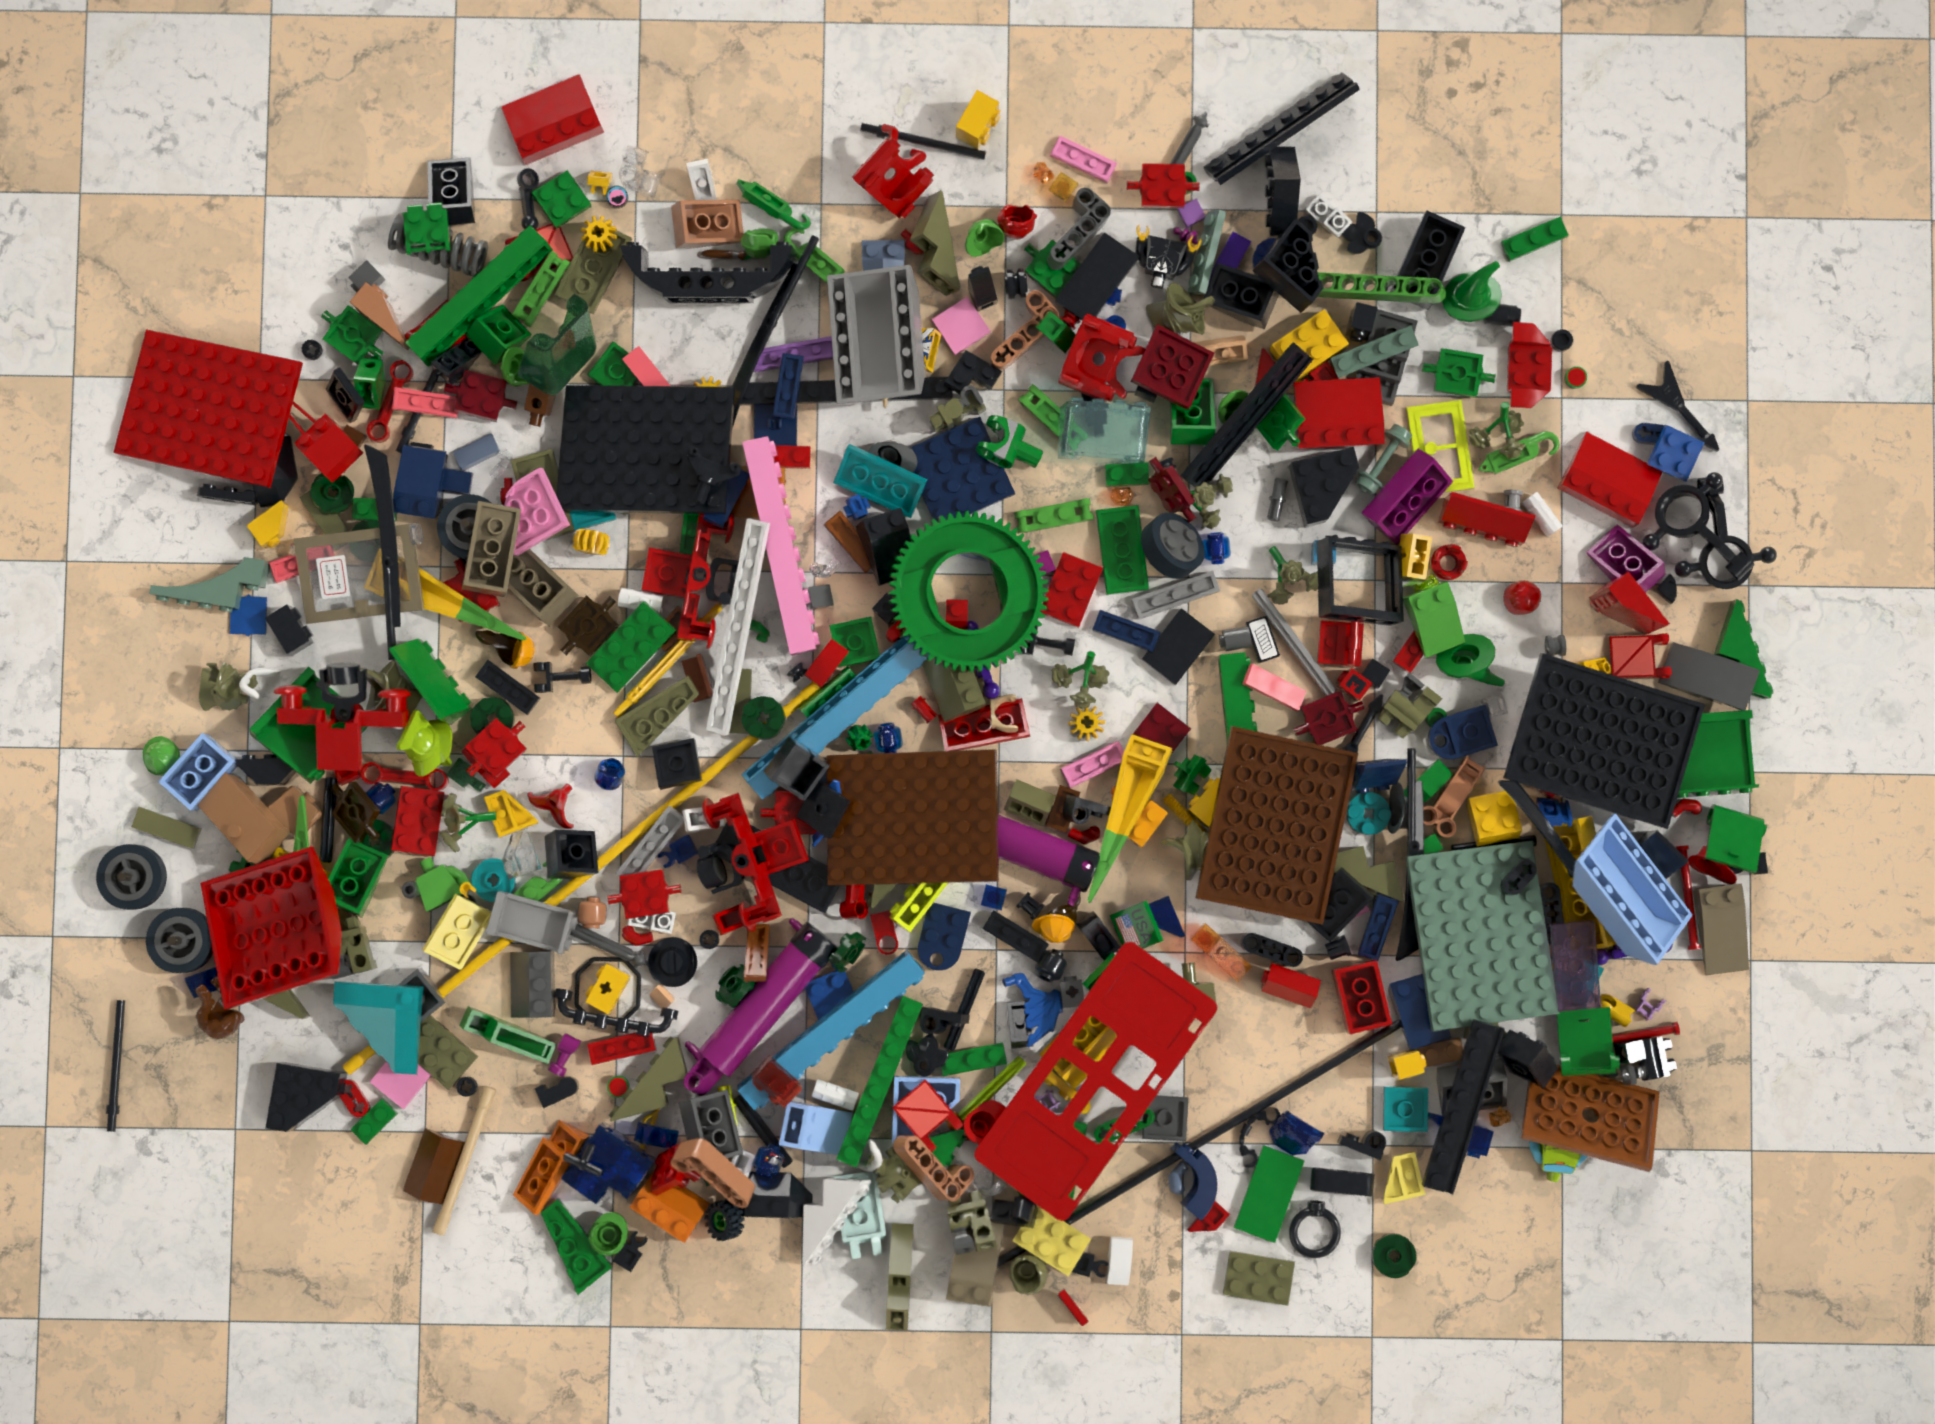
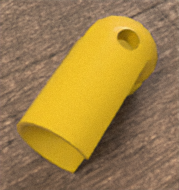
(1619, 1011)

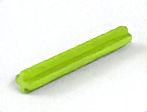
(994, 1086)

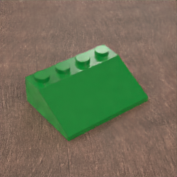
(432, 680)

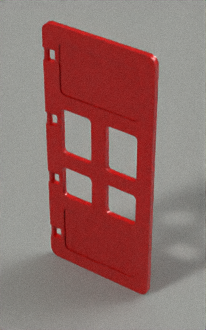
(1043, 1150)

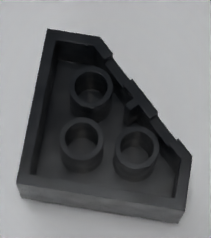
(1282, 188)
(1292, 266)
(1322, 482)
(301, 1093)

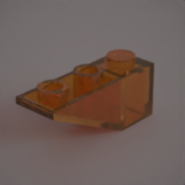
(1220, 952)

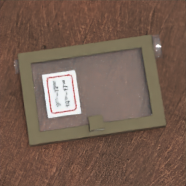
(345, 573)

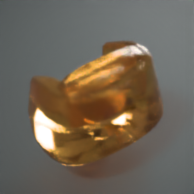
(1043, 173)
(1121, 496)
(1499, 1117)

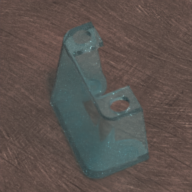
(1103, 430)

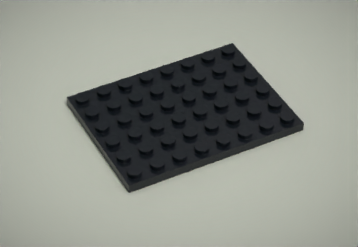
(630, 445)
(1604, 741)

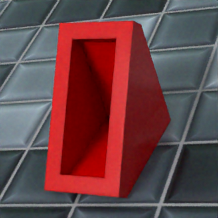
(728, 920)

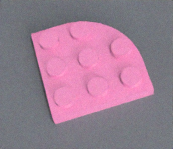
(540, 510)

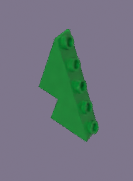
(1737, 645)

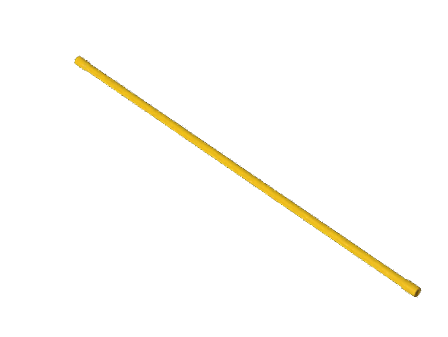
(360, 1058)

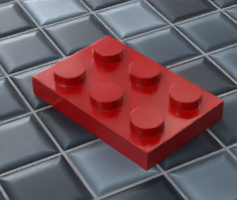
(1071, 589)
(417, 820)

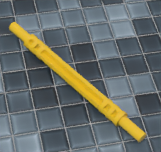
(661, 667)

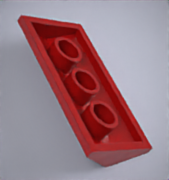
(975, 728)

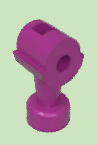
(566, 1047)

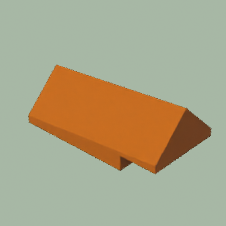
(548, 1166)

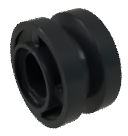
(1016, 283)

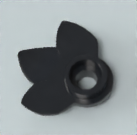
(1358, 234)
(926, 1051)

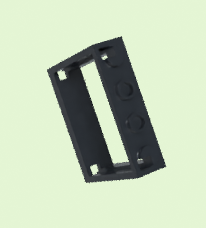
(1393, 581)

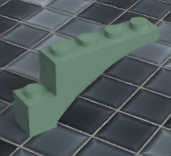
(219, 591)

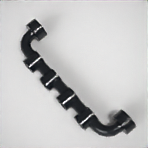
(622, 1024)

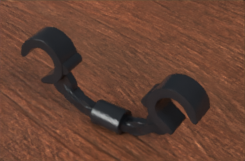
(1247, 1128)

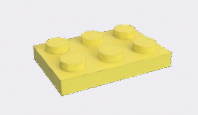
(457, 931)
(1053, 1242)

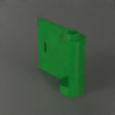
(1734, 838)
(1586, 1045)

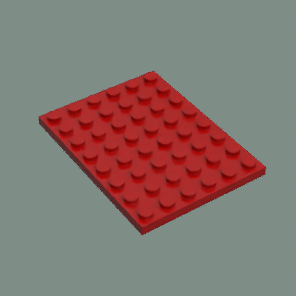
(208, 408)

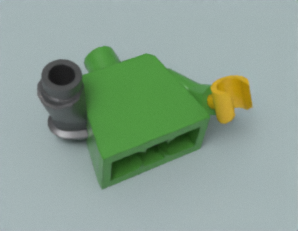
(437, 885)

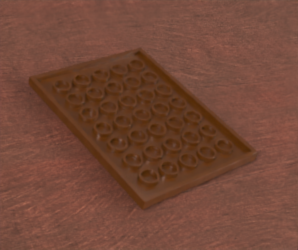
(915, 818)
(1276, 825)

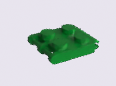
(426, 228)

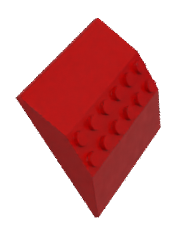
(272, 927)

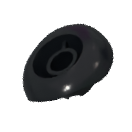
(672, 962)

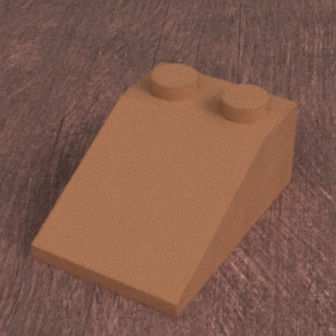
(707, 223)
(373, 305)

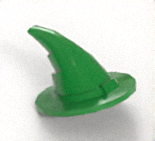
(1473, 294)
(1470, 660)

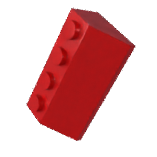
(1485, 519)

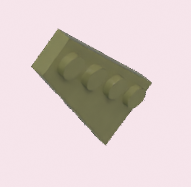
(652, 717)

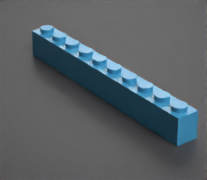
(843, 708)
(840, 1022)

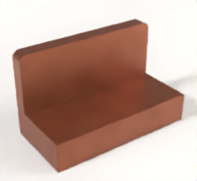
(696, 669)

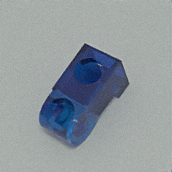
(656, 1135)

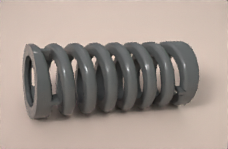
(470, 270)

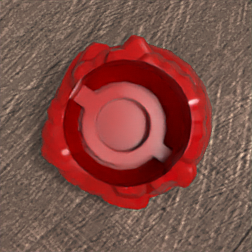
(1016, 221)

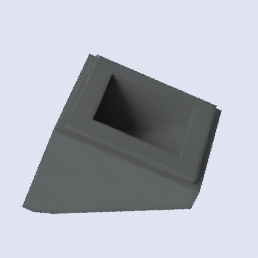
(820, 596)

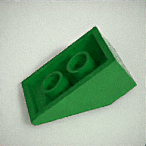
(1198, 423)
(356, 876)

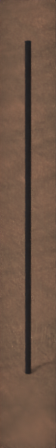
(1218, 1131)

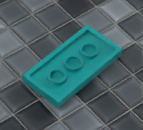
(880, 480)

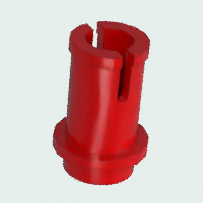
(923, 709)

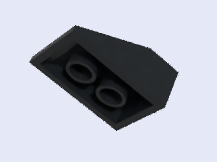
(452, 185)
(1242, 295)
(882, 539)

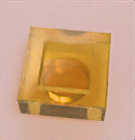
(1063, 186)

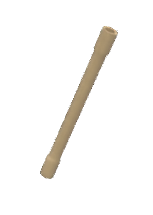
(445, 1214)

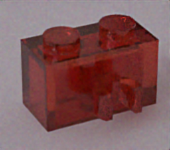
(776, 1082)

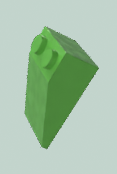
(1435, 618)

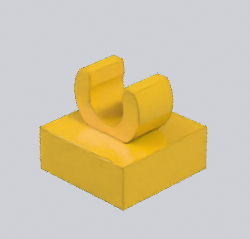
(601, 179)

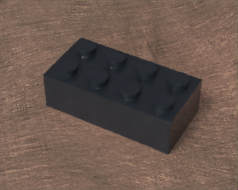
(1431, 251)

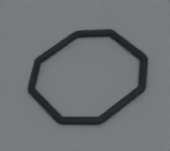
(609, 959)

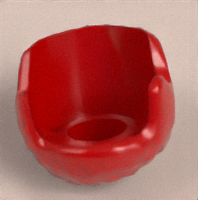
(1522, 597)

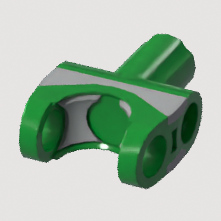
(1010, 444)

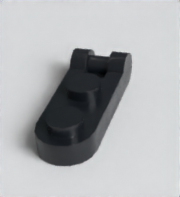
(228, 494)

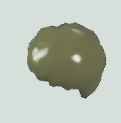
(1028, 1274)

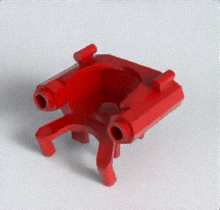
(904, 187)
(1094, 337)

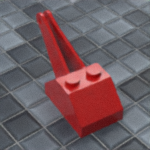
(326, 445)

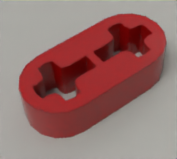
(358, 1095)

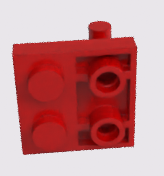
(1340, 643)

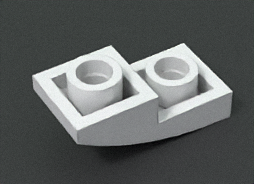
(1327, 216)
(659, 922)
(1119, 1260)

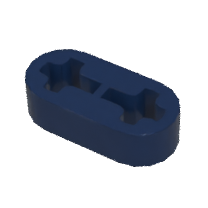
(1649, 428)

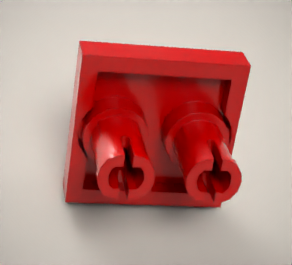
(666, 1176)

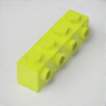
(915, 904)

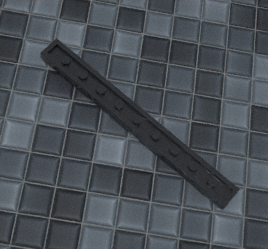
(825, 392)

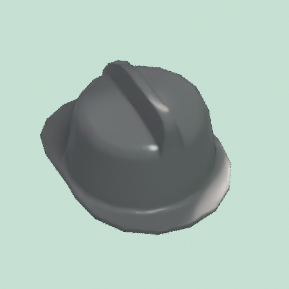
(895, 453)
(1398, 809)

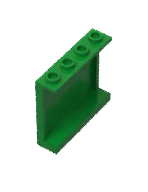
(296, 742)
(1720, 756)

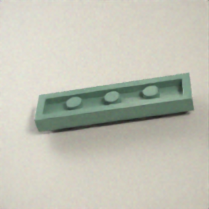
(1206, 252)
(1374, 351)

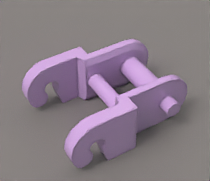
(1643, 1001)
(1051, 1098)

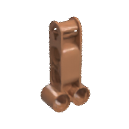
(1453, 796)

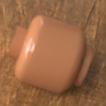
(592, 913)

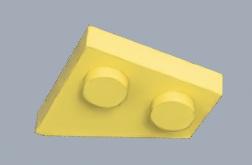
(1403, 1179)

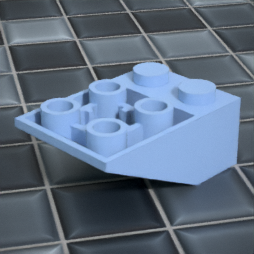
(814, 1127)

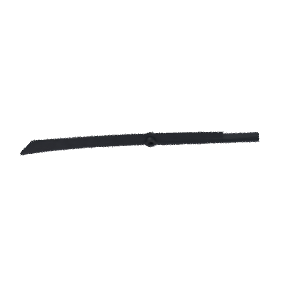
(768, 324)
(383, 494)
(1524, 801)
(1415, 846)

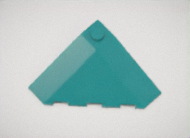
(387, 1018)

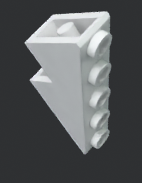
(826, 1218)

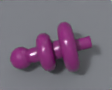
(1185, 235)

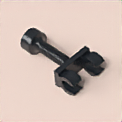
(1067, 645)
(583, 675)

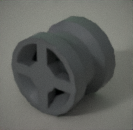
(1555, 645)

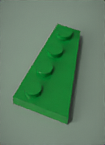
(572, 1243)

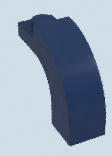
(1204, 1186)

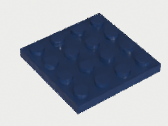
(958, 474)

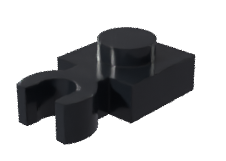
(629, 1254)
(1087, 1264)

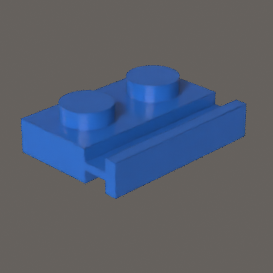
(1555, 811)

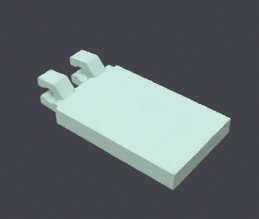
(867, 1220)

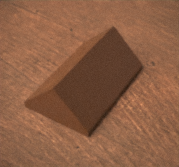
(433, 1167)

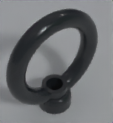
(1316, 1209)

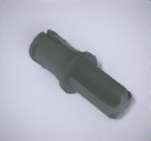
(1277, 499)

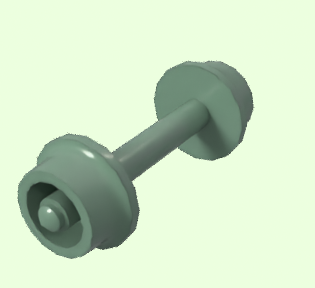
(1398, 436)

